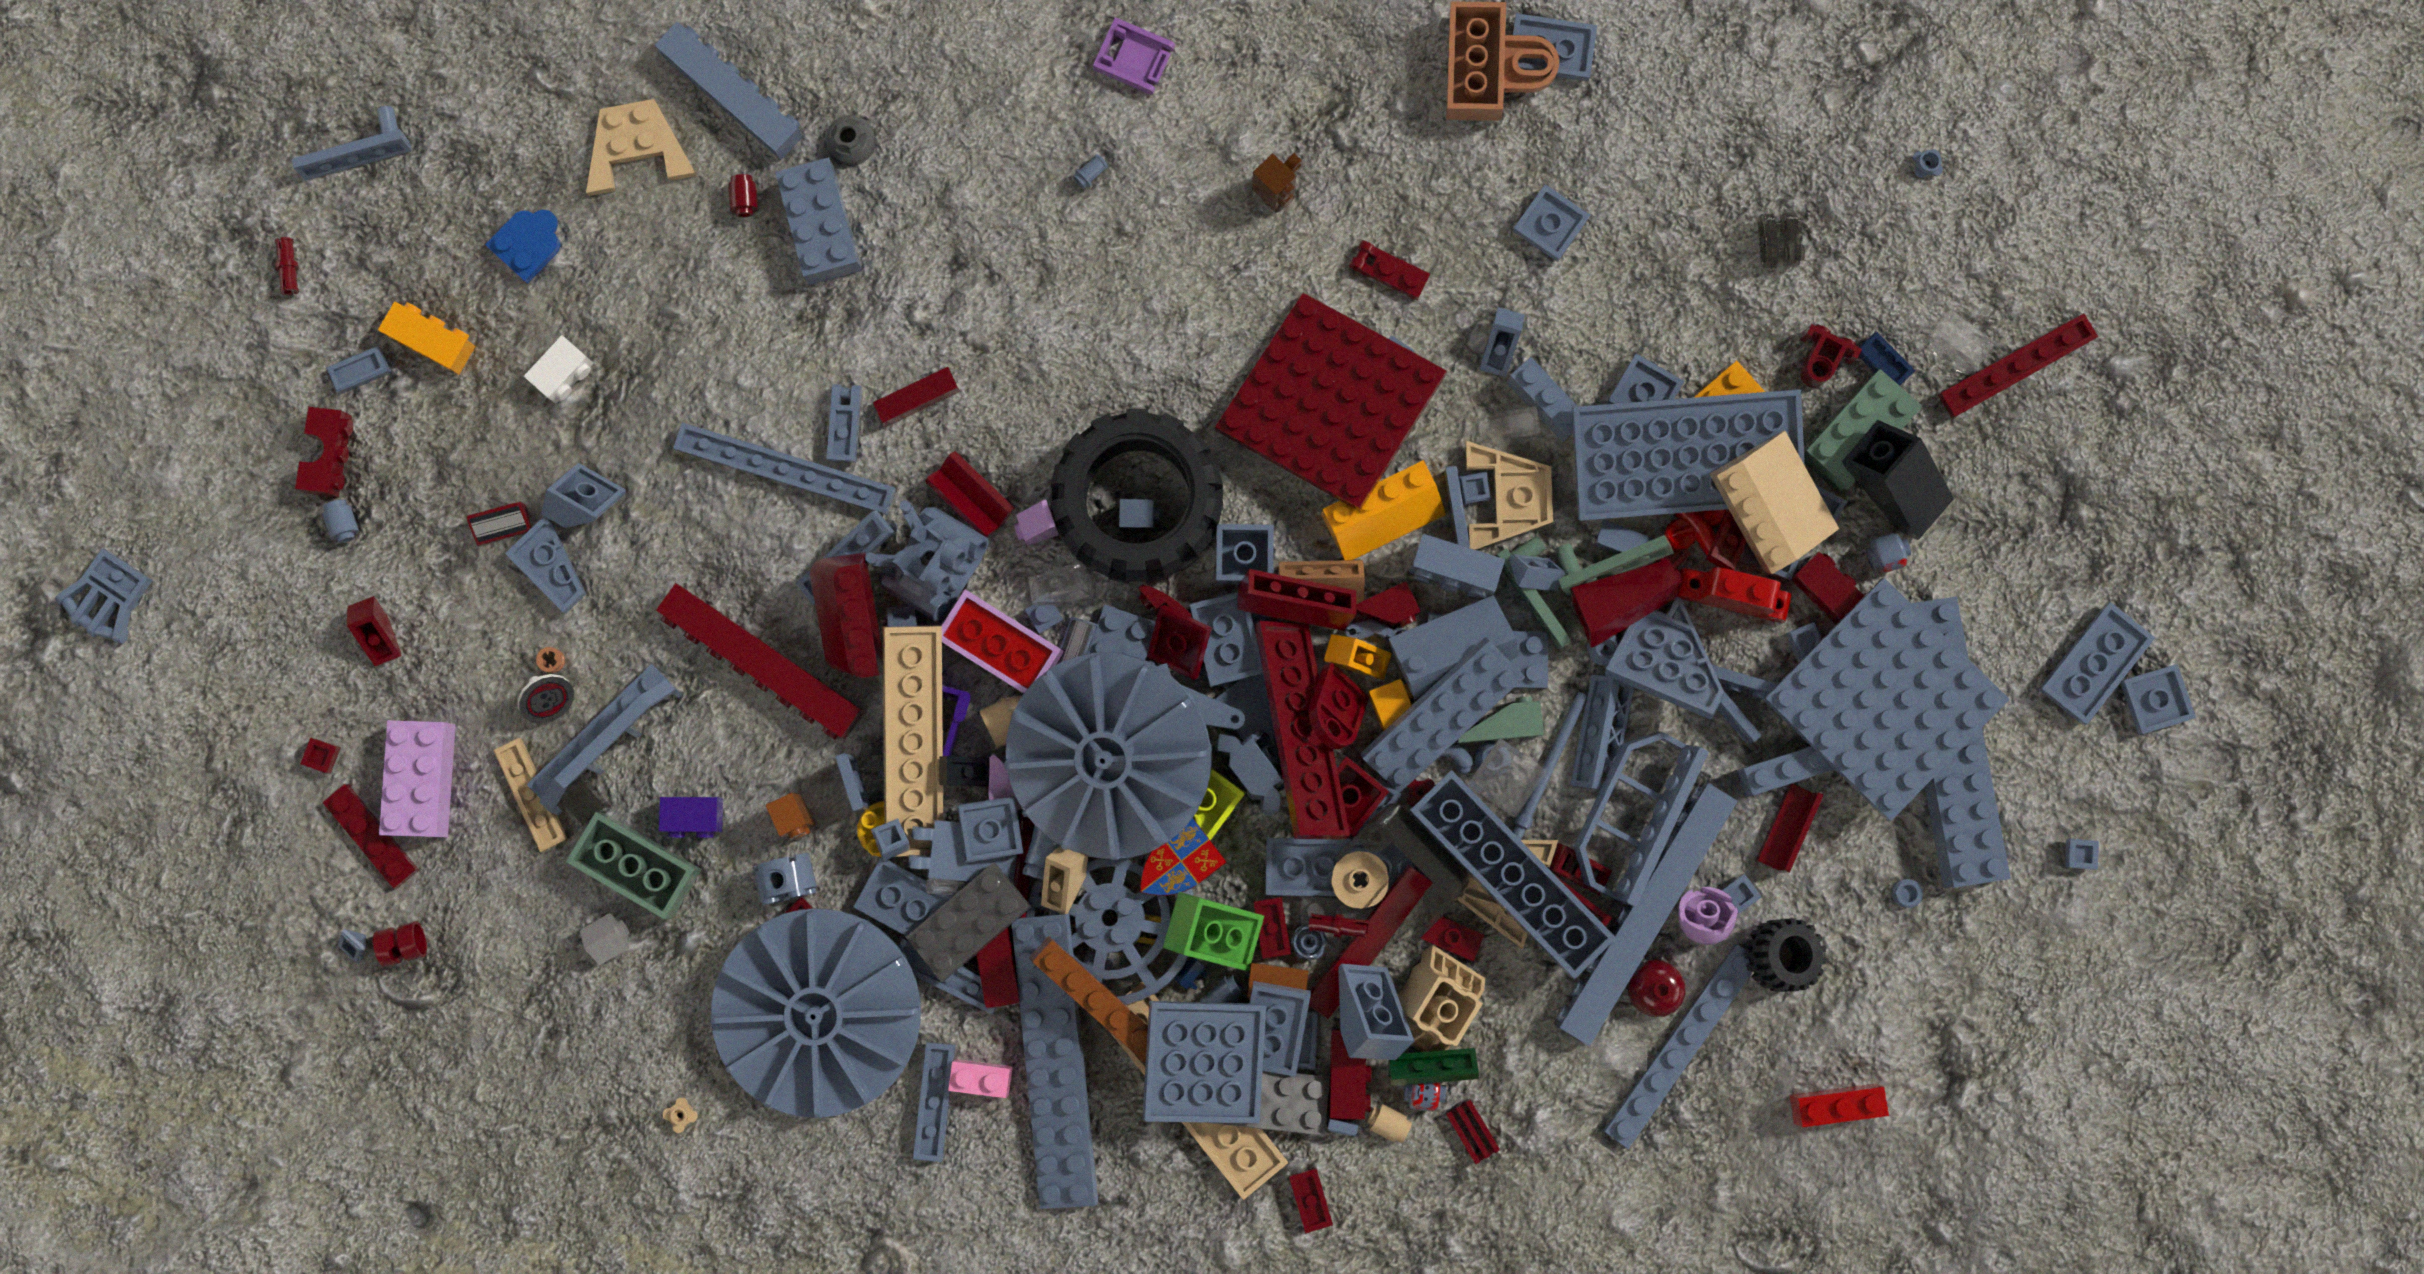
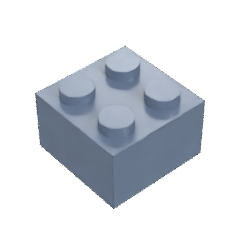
(1241, 549)

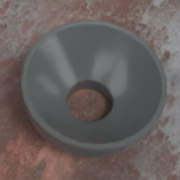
(856, 151)

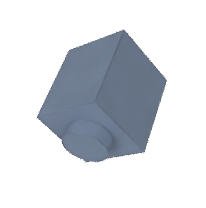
(1138, 515)

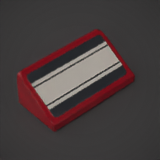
(499, 523)

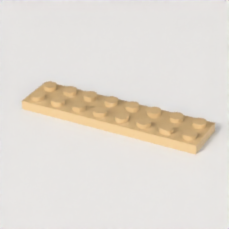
(912, 729)
(1240, 1153)

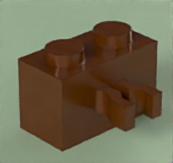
(1276, 180)

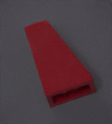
(1623, 599)

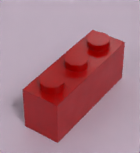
(1839, 1105)

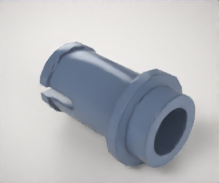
(1090, 171)

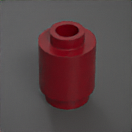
(742, 195)

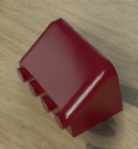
(847, 615)

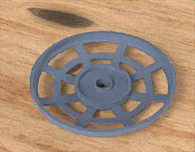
(1121, 935)

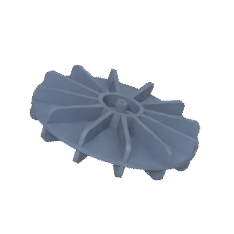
(1108, 755)
(816, 1012)

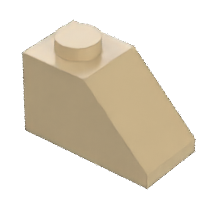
(1063, 879)

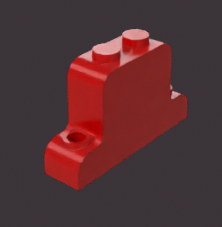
(1736, 592)

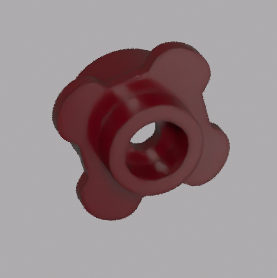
(1415, 786)

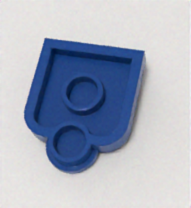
(527, 242)

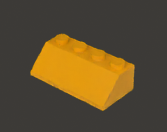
(1392, 511)

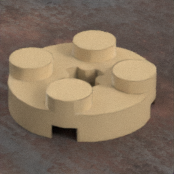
(1376, 879)

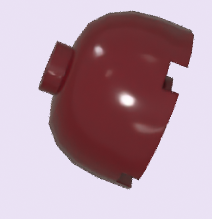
(1656, 988)

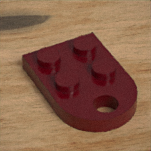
(1336, 705)

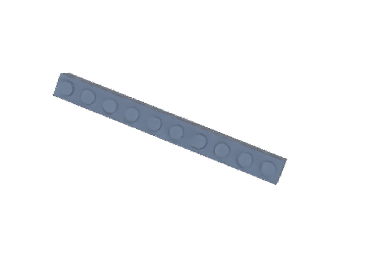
(1640, 924)

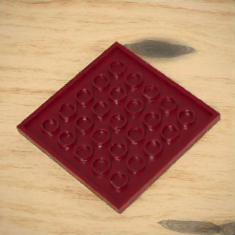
(1331, 401)

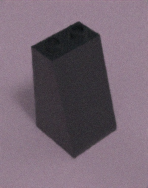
(1899, 478)

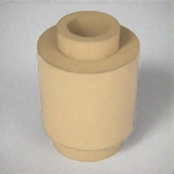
(1389, 1123)

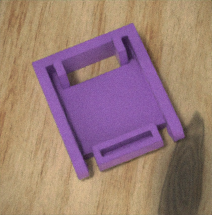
(1139, 58)

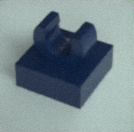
(1189, 972)

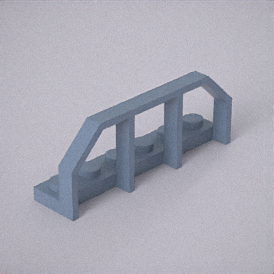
(599, 735)
(1660, 827)

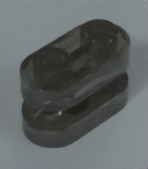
(1791, 250)

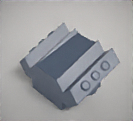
(1255, 766)

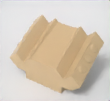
(1440, 1000)

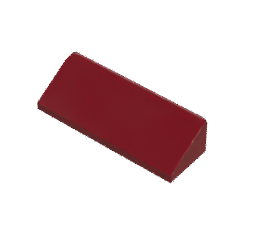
(916, 397)

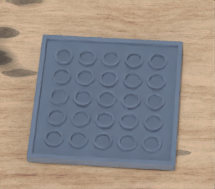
(1886, 699)

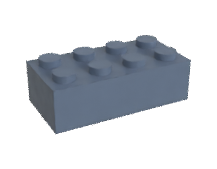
(818, 221)

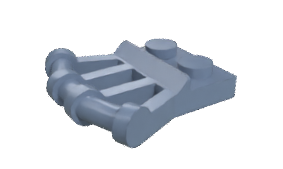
(119, 583)

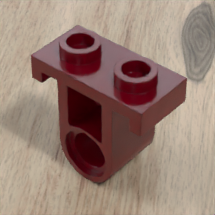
(1825, 354)

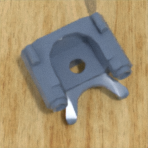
(938, 584)

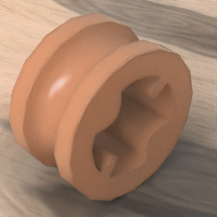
(542, 663)

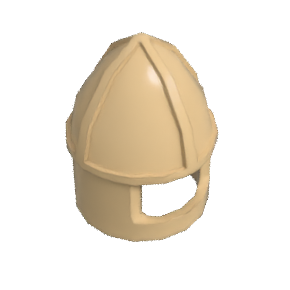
(998, 717)

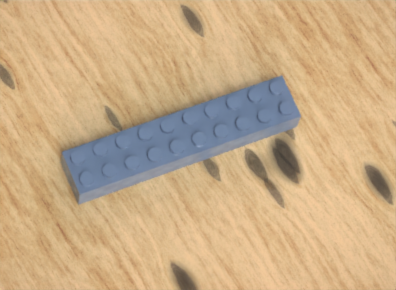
(1962, 793)

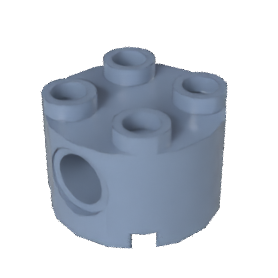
(785, 879)

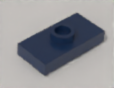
(1881, 355)

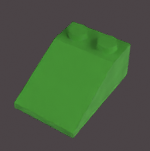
(1213, 931)

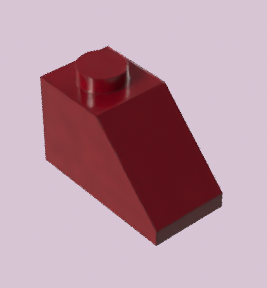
(1391, 606)
(373, 631)

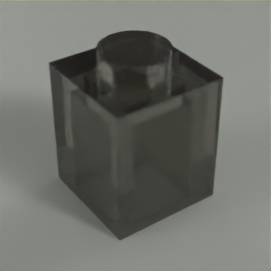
(584, 801)

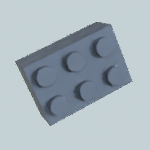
(1456, 567)

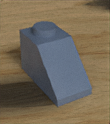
(1502, 342)

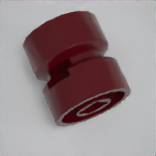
(394, 945)

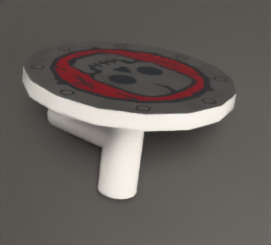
(545, 698)

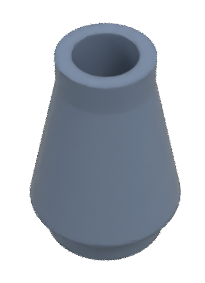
(1225, 991)

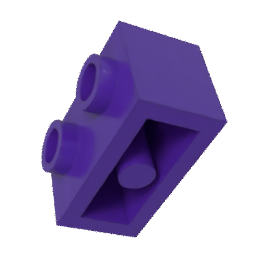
(691, 814)

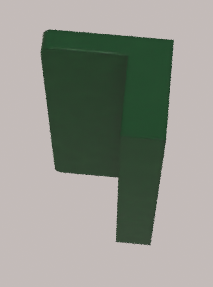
(1434, 1067)

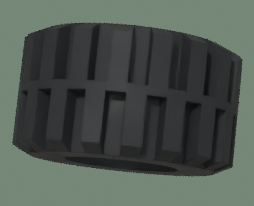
(1805, 950)

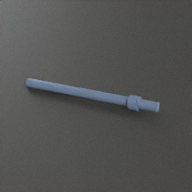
(1524, 819)

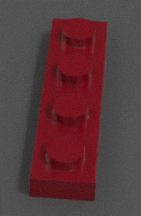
(364, 830)

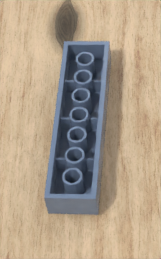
(1512, 875)

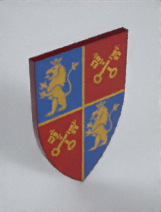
(1181, 863)

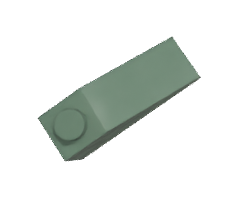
(1515, 721)

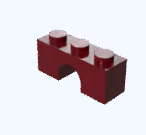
(326, 474)

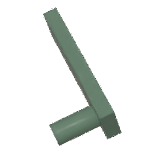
(1620, 563)
(1531, 596)

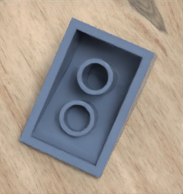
(1371, 1013)

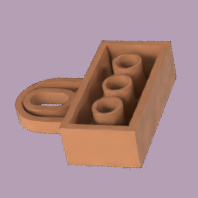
(1486, 61)

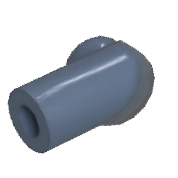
(1460, 757)

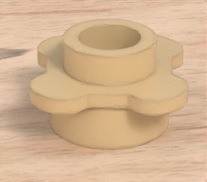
(682, 1106)

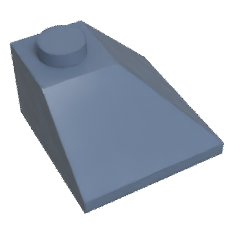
(580, 497)

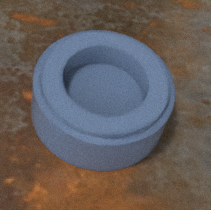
(1907, 893)

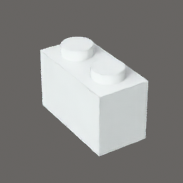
(559, 370)

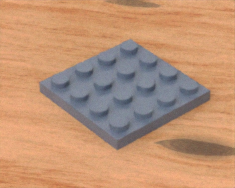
(1204, 1062)

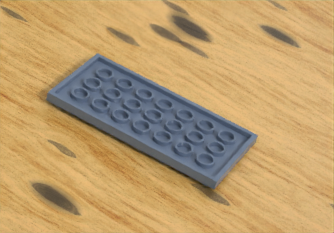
(1661, 451)

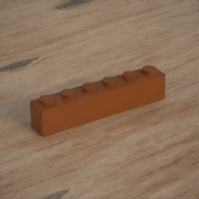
(1092, 995)

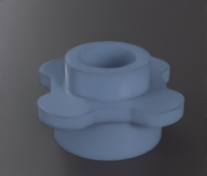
(1931, 156)

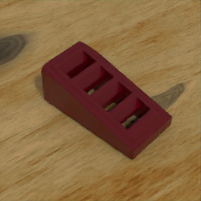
(1563, 861)

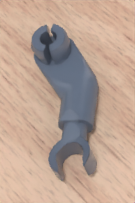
(1370, 628)

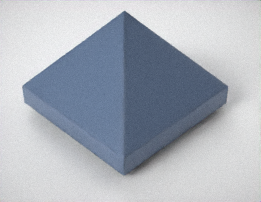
(353, 944)

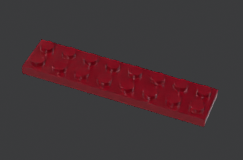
(1305, 761)

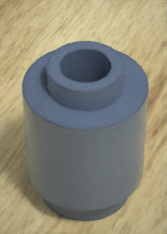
(340, 521)

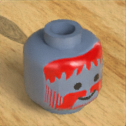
(1888, 553)
(1424, 1096)

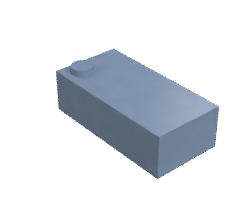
(1437, 646)

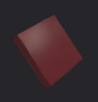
(1179, 642)

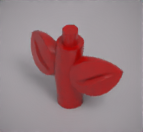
(1694, 526)

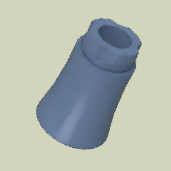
(1039, 849)

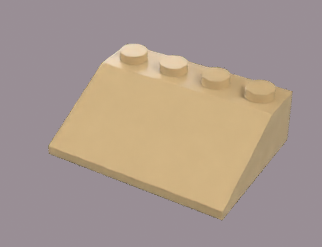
(1774, 502)

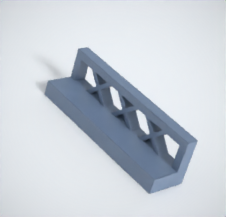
(1598, 731)

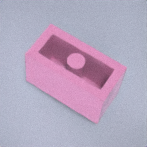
(980, 1078)

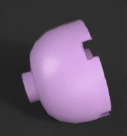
(1707, 915)

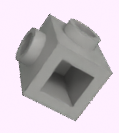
(605, 938)

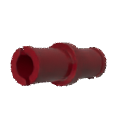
(286, 266)
(1339, 925)

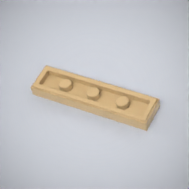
(519, 772)

